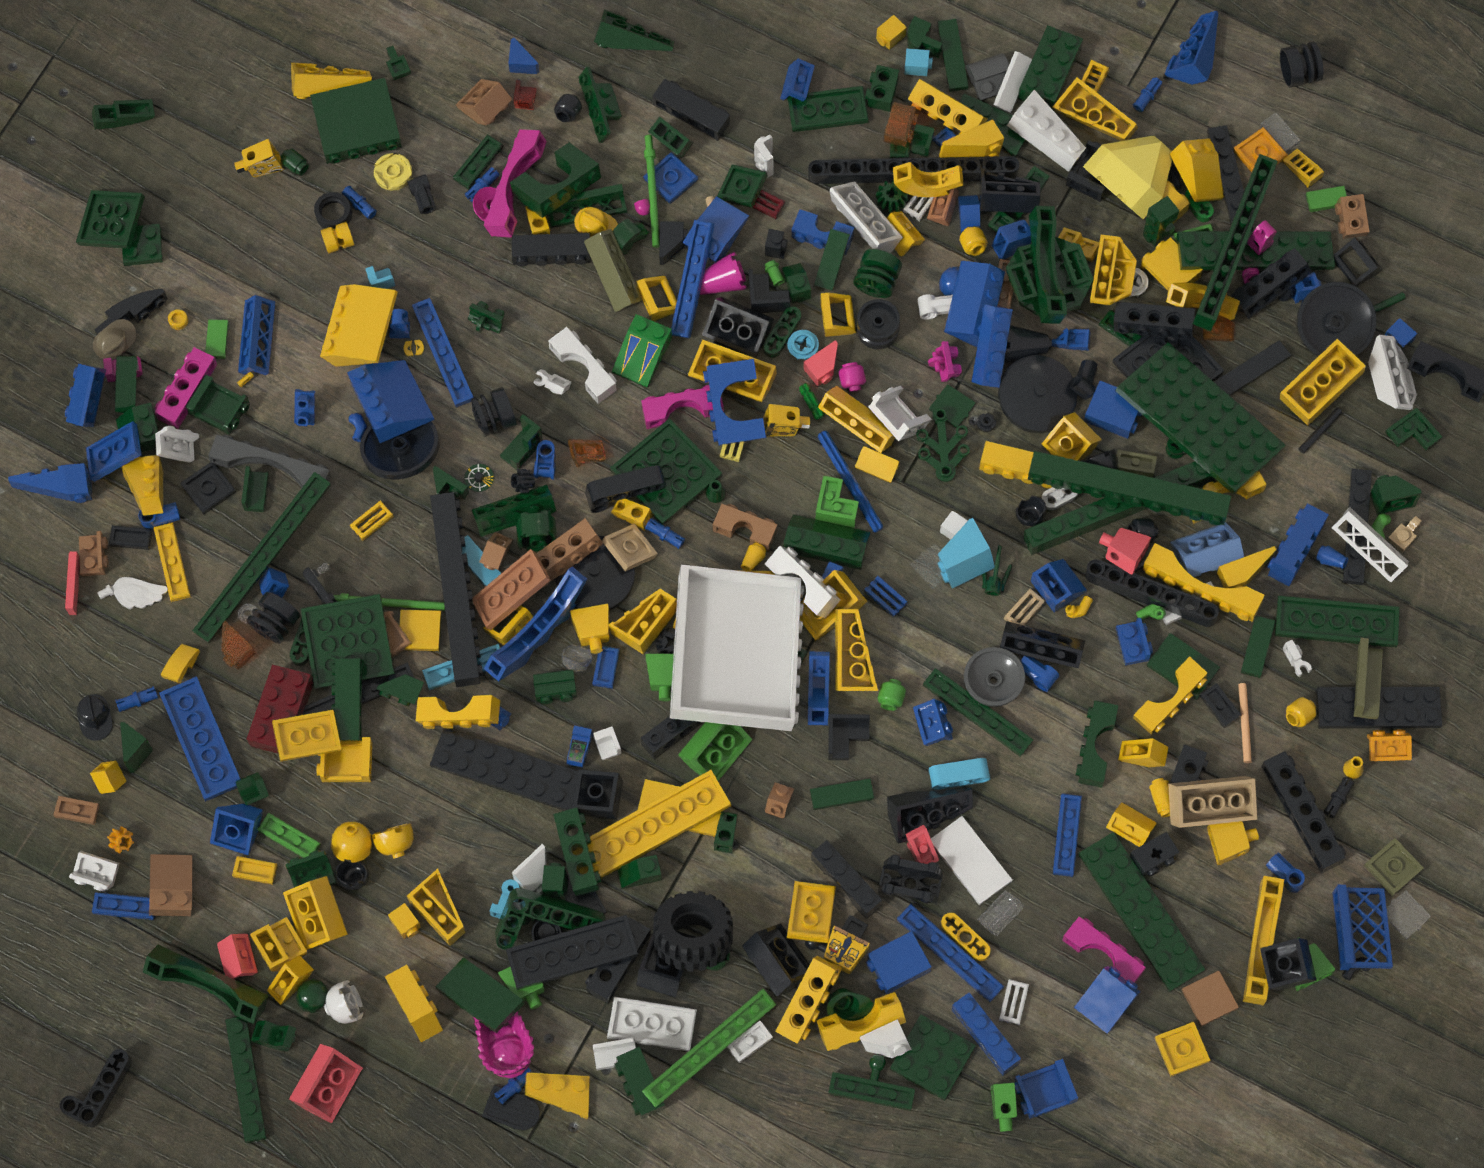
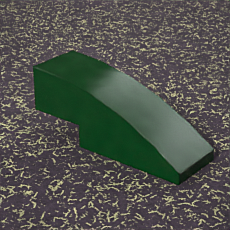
(122, 113)

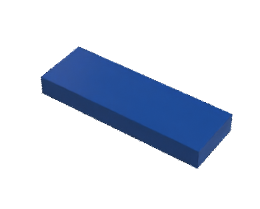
(121, 906)

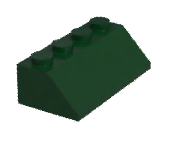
(827, 541)

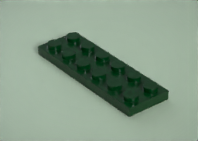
(1337, 621)

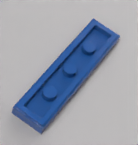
(1067, 835)

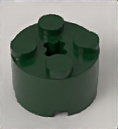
(535, 530)

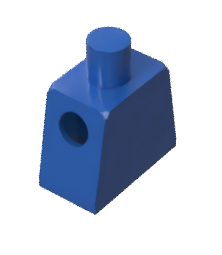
(1010, 238)

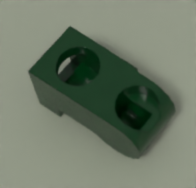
(725, 832)

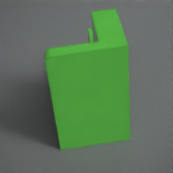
(832, 507)

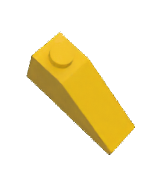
(1242, 571)

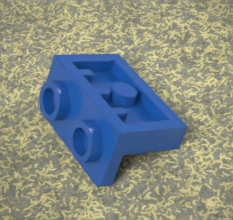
(1134, 642)
(933, 722)

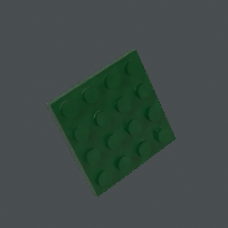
(683, 466)
(347, 631)

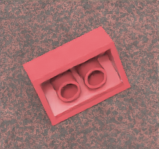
(326, 1083)

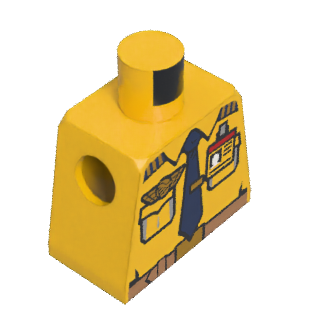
(845, 950)

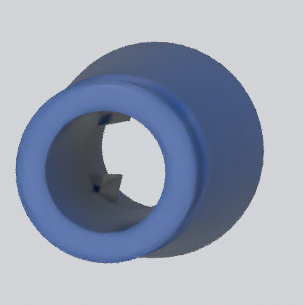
(1331, 557)

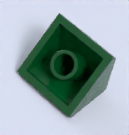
(134, 747)

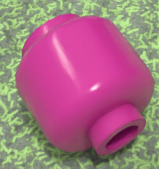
(852, 376)

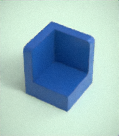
(1401, 332)
(274, 582)

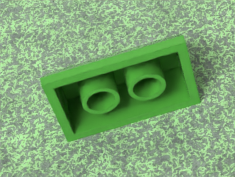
(715, 748)

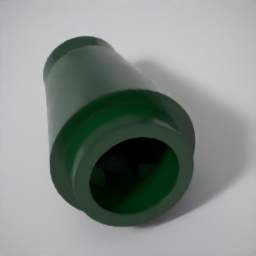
(715, 492)

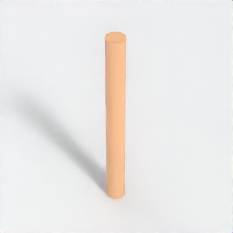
(1245, 723)

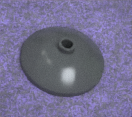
(998, 665)

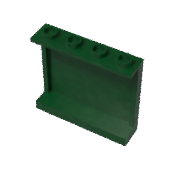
(356, 121)

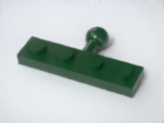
(872, 1090)

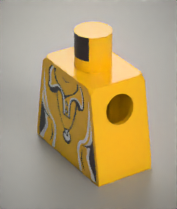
(260, 159)

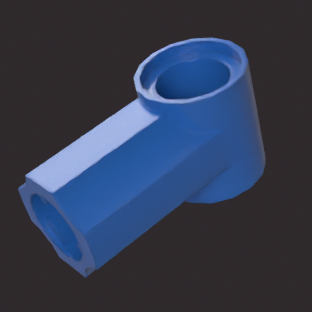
(169, 514)
(1041, 675)
(1284, 870)

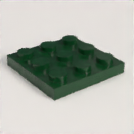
(110, 219)
(934, 1057)

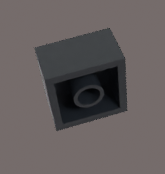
(1288, 964)

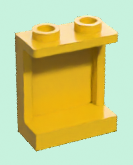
(1165, 265)
(349, 764)

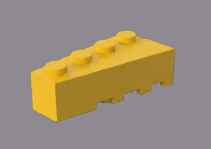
(1091, 109)
(852, 657)

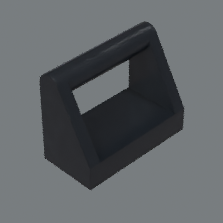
(1364, 254)

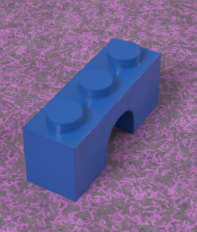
(805, 230)

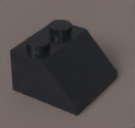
(598, 793)

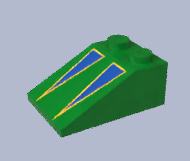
(642, 350)

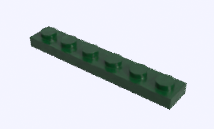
(978, 713)
(245, 1079)

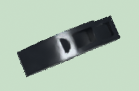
(136, 307)

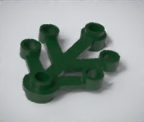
(943, 447)

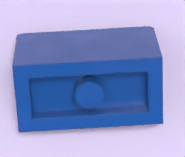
(797, 80)

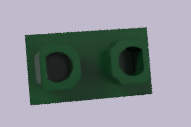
(486, 319)

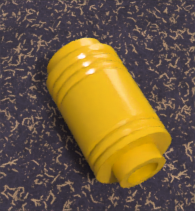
(1160, 795)

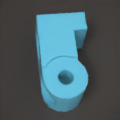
(507, 887)

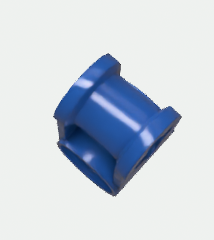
(545, 464)

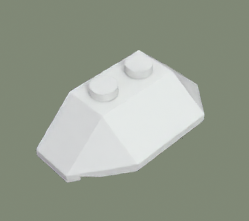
(1390, 374)

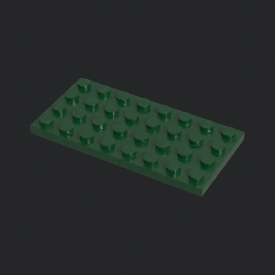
(1200, 418)

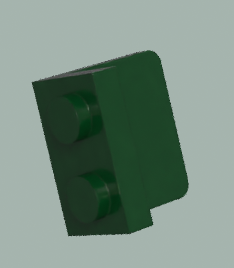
(310, 868)

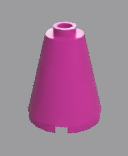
(724, 276)

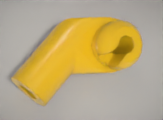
(1079, 610)

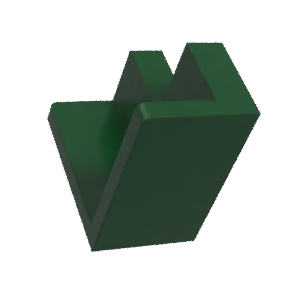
(523, 445)

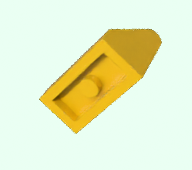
(656, 313)
(835, 330)
(513, 627)

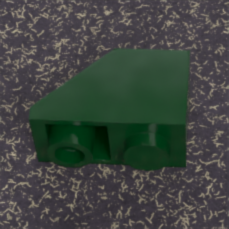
(402, 687)

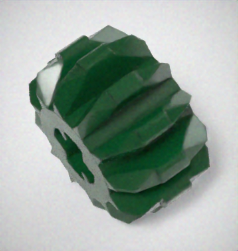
(884, 200)

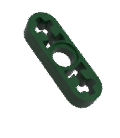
(782, 340)
(296, 649)

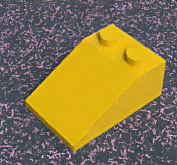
(977, 142)
(1199, 169)
(849, 599)

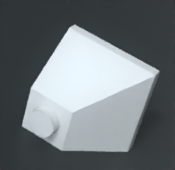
(530, 871)

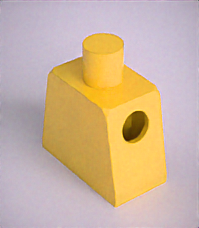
(592, 626)
(1230, 840)

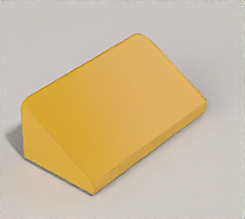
(877, 464)

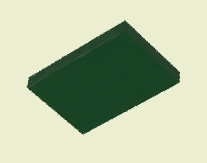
(1173, 654)

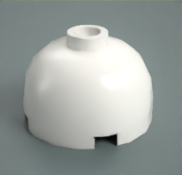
(343, 1003)

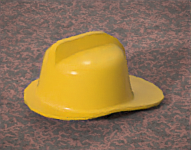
(593, 221)

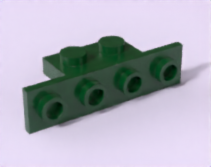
(600, 103)

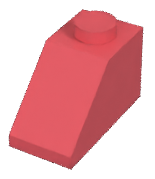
(822, 364)

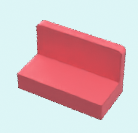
(237, 956)

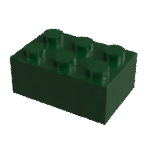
(636, 1077)

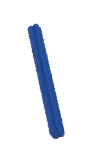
(850, 481)

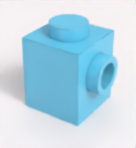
(917, 62)

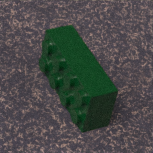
(1051, 65)

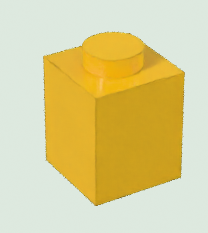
(891, 32)
(404, 921)

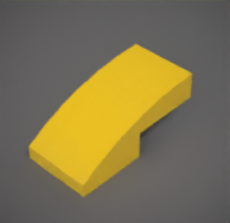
(1089, 247)
(179, 662)

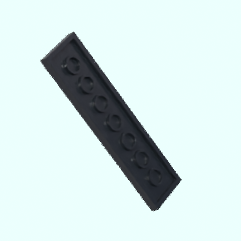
(505, 769)

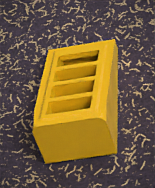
(1098, 67)
(1302, 175)

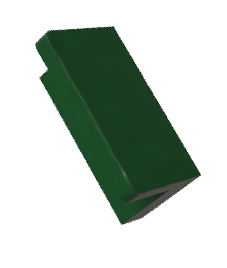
(254, 490)

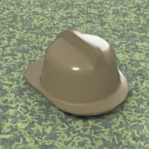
(114, 339)

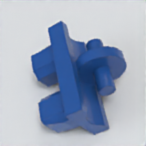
(304, 407)

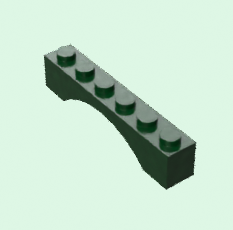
(1050, 296)
(240, 998)

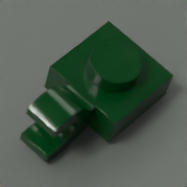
(397, 65)

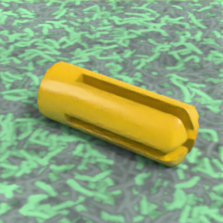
(245, 379)

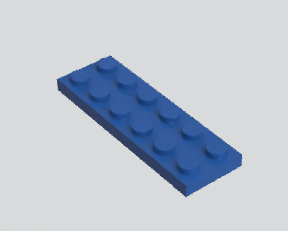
(200, 738)

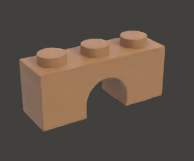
(730, 519)

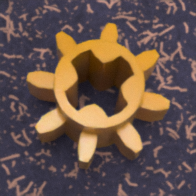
(120, 839)

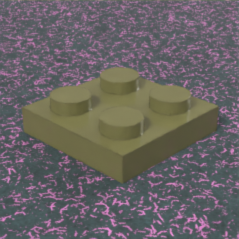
(1393, 866)

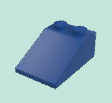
(727, 225)

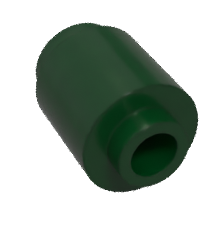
(294, 162)

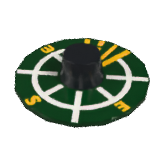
(479, 477)

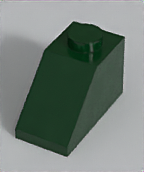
(797, 282)
(640, 872)

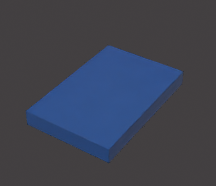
(113, 451)

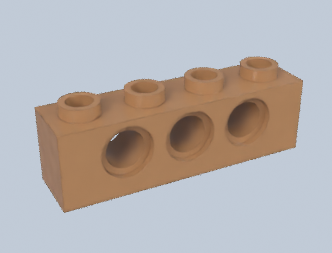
(568, 545)

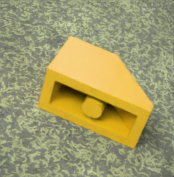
(1143, 752)
(289, 979)

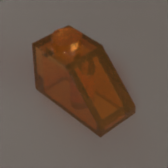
(235, 647)

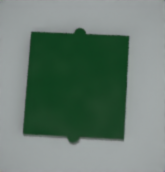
(955, 403)

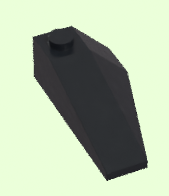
(926, 808)

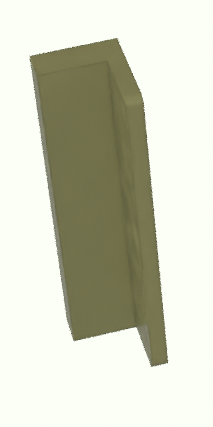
(613, 270)
(1368, 681)

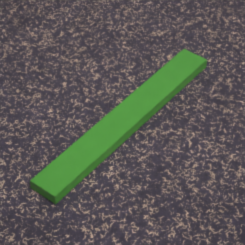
(708, 1048)

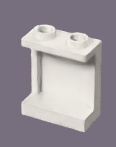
(896, 414)

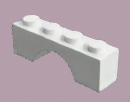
(568, 347)
(818, 597)

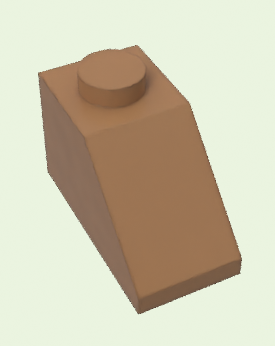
(495, 551)

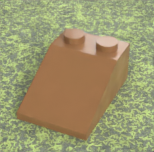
(170, 885)

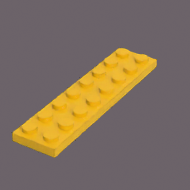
(656, 823)

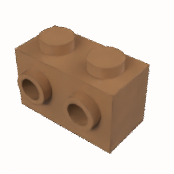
(1352, 216)

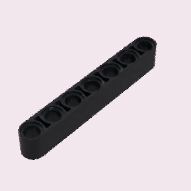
(1144, 585)

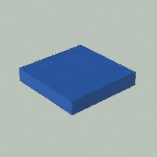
(672, 177)

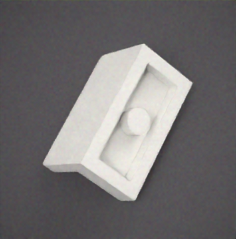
(606, 1053)

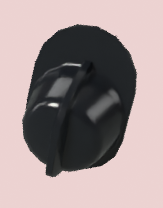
(94, 717)

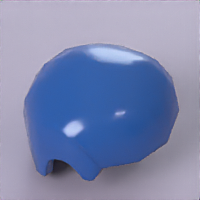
(948, 280)

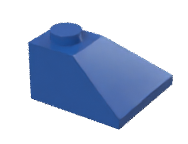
(236, 827)

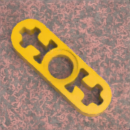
(965, 928)

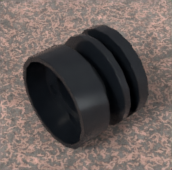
(1301, 64)
(493, 411)
(271, 620)

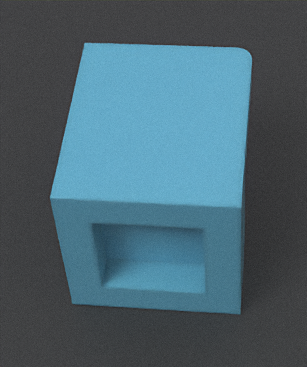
(381, 278)

